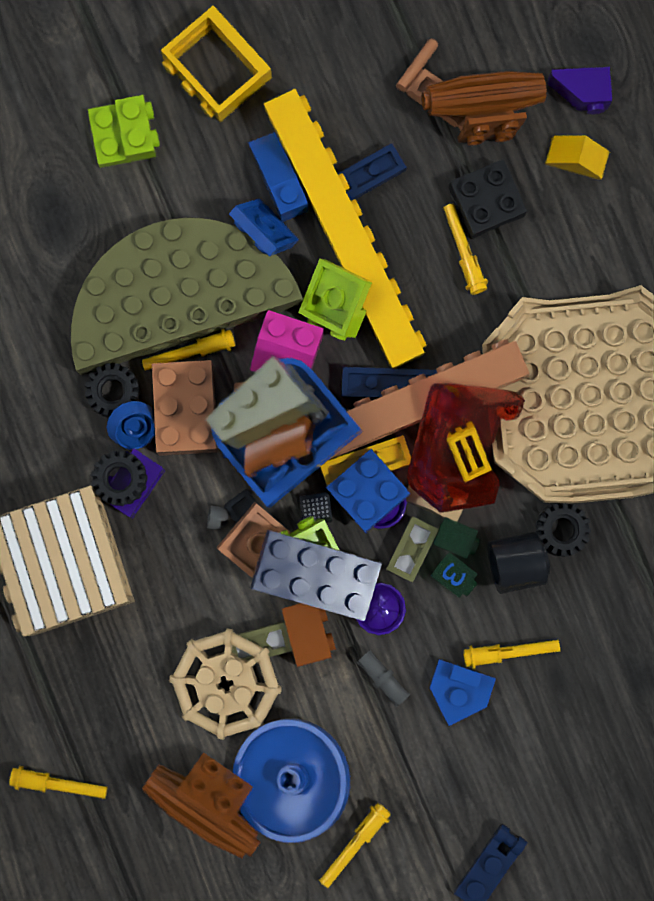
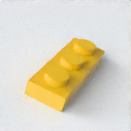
(392, 452)

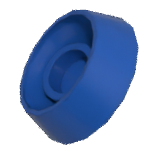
(132, 425)

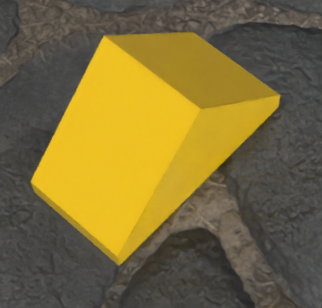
(578, 155)

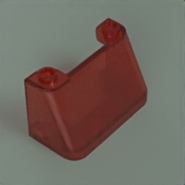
(432, 466)

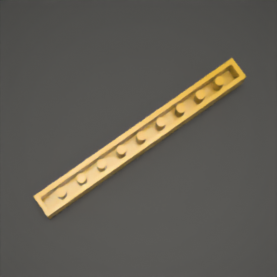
(343, 227)

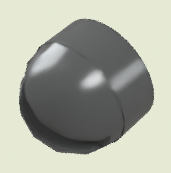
(217, 517)

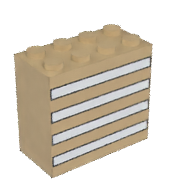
(61, 562)

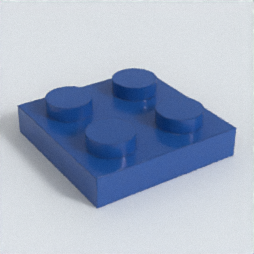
(263, 227)
(368, 490)

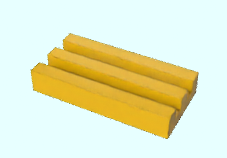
(460, 435)

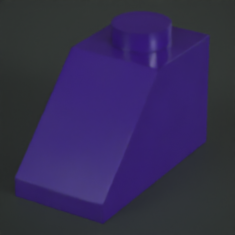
(584, 87)

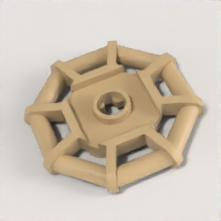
(234, 669)

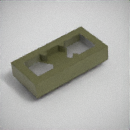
(412, 549)
(271, 636)

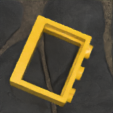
(193, 33)

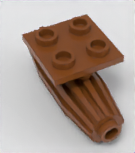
(486, 103)
(206, 804)

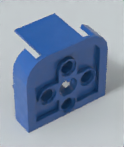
(328, 439)

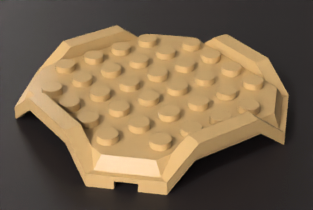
(586, 397)

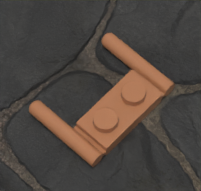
(416, 80)

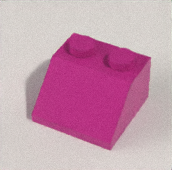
(286, 338)

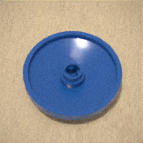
(295, 778)

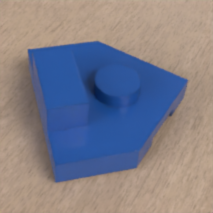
(460, 691)

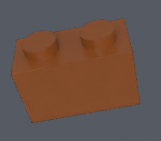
(307, 633)

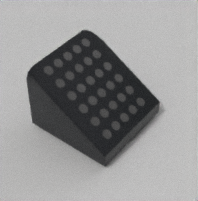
(317, 506)

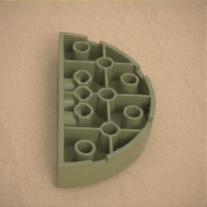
(172, 288)

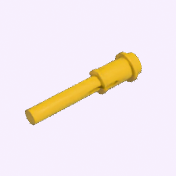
(469, 263)
(204, 346)
(495, 653)
(41, 781)
(364, 833)

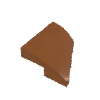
(279, 446)

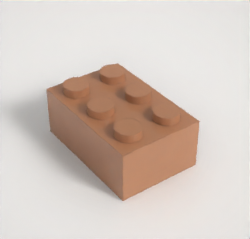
(181, 404)

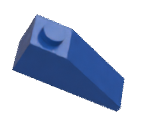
(279, 177)

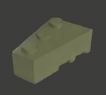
(262, 404)

